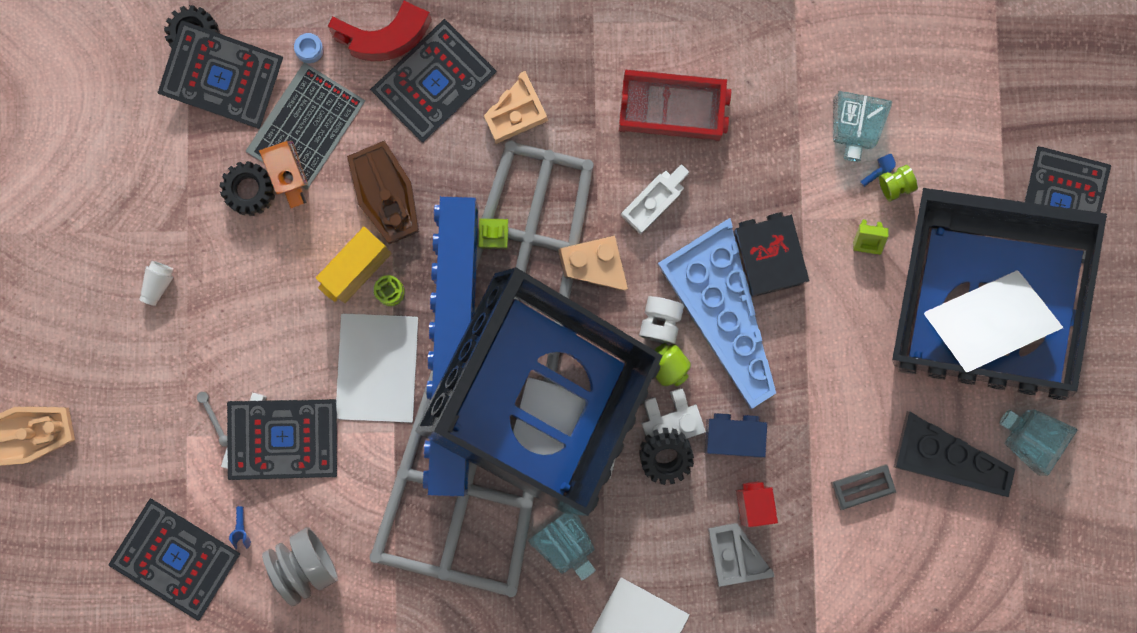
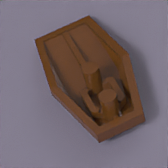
(384, 192)

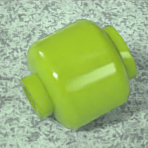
(673, 365)

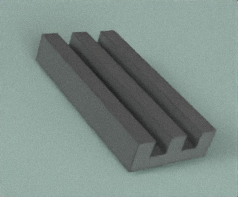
(839, 494)

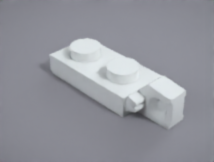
(654, 199)

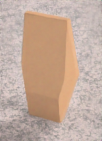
(33, 433)

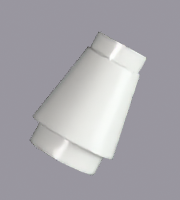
(155, 282)

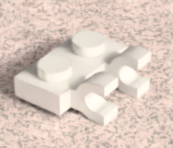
(684, 419)

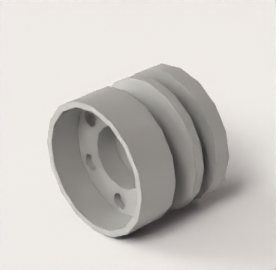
(293, 569)

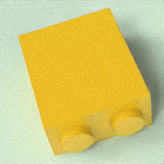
(352, 266)

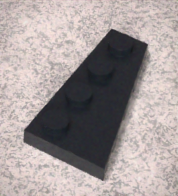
(937, 454)

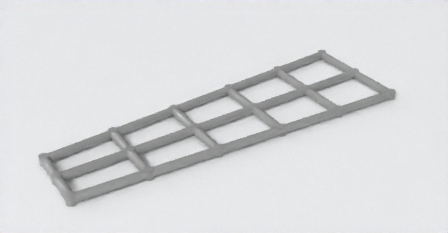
(525, 502)

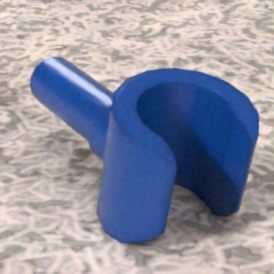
(886, 165)
(239, 532)

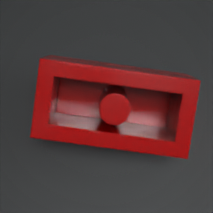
(756, 504)

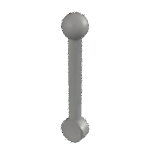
(203, 397)

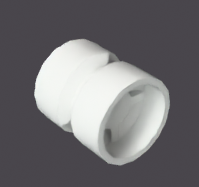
(663, 310)

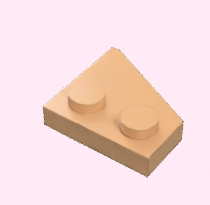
(516, 111)
(595, 263)

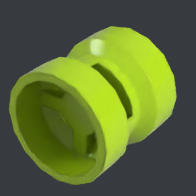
(899, 182)
(394, 292)

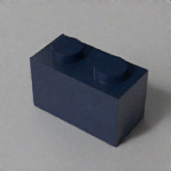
(736, 436)

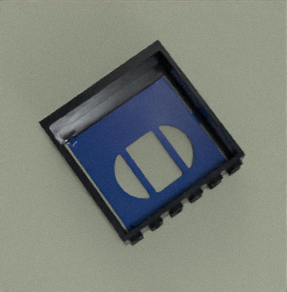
(977, 259)
(490, 368)

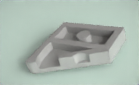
(735, 556)

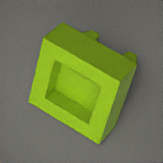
(493, 233)
(870, 238)

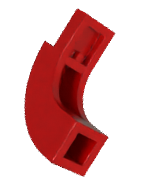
(387, 43)

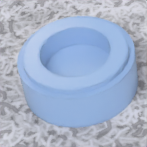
(308, 48)

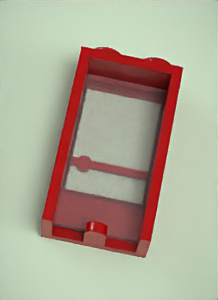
(674, 105)

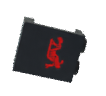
(771, 254)

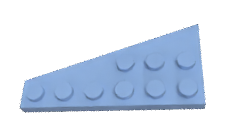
(717, 297)

